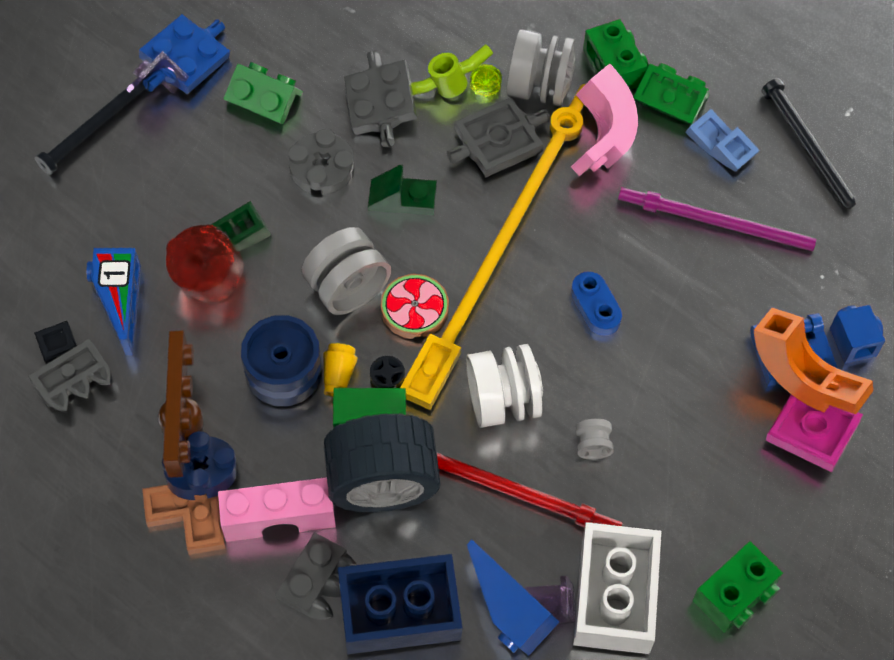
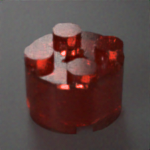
(204, 245)

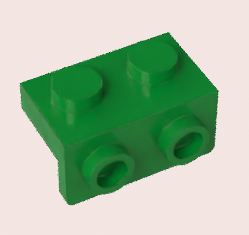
(262, 93)

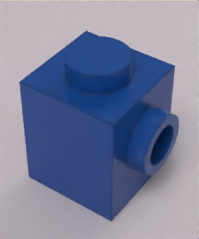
(857, 333)

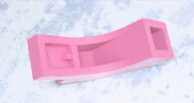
(616, 119)

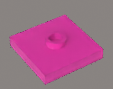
(812, 433)

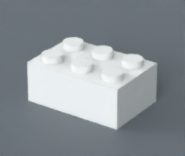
(617, 588)

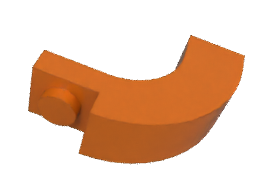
(800, 371)

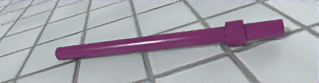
(652, 201)

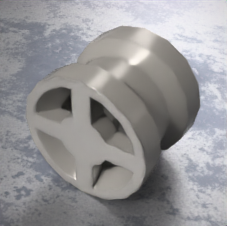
(594, 439)

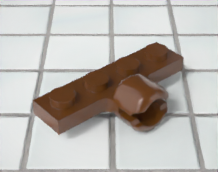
(179, 413)

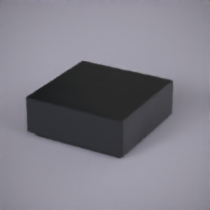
(55, 341)

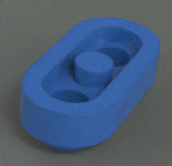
(595, 300)

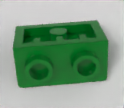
(672, 93)

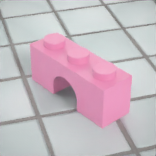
(252, 509)

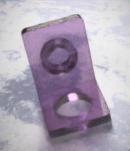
(158, 63)
(557, 599)

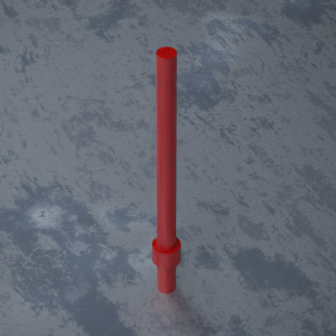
(580, 514)

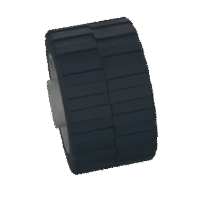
(381, 463)

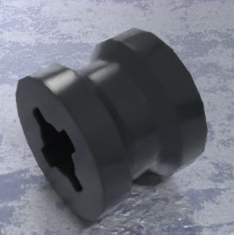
(387, 368)

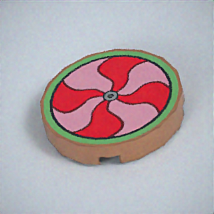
(414, 306)

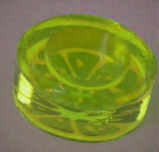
(486, 80)

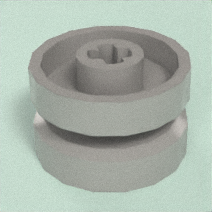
(346, 270)

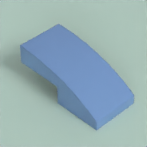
(720, 142)

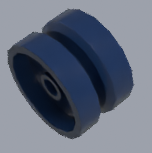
(281, 360)

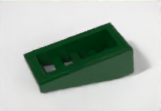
(239, 218)

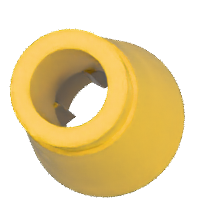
(338, 366)

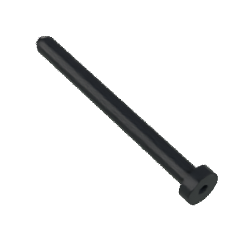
(774, 91)
(48, 161)

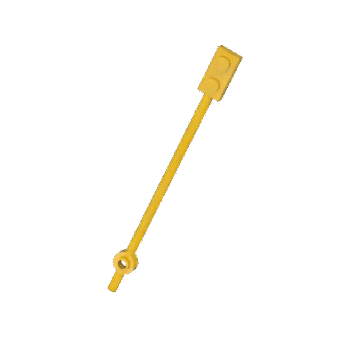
(441, 354)

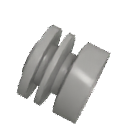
(541, 67)

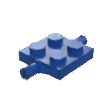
(190, 48)

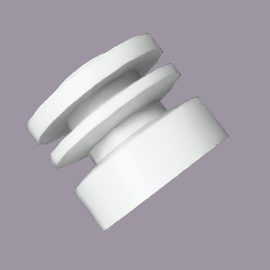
(504, 385)

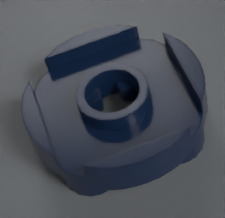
(216, 477)

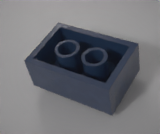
(400, 603)

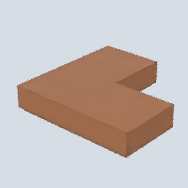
(200, 517)

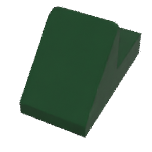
(402, 195)

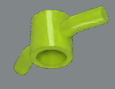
(449, 74)

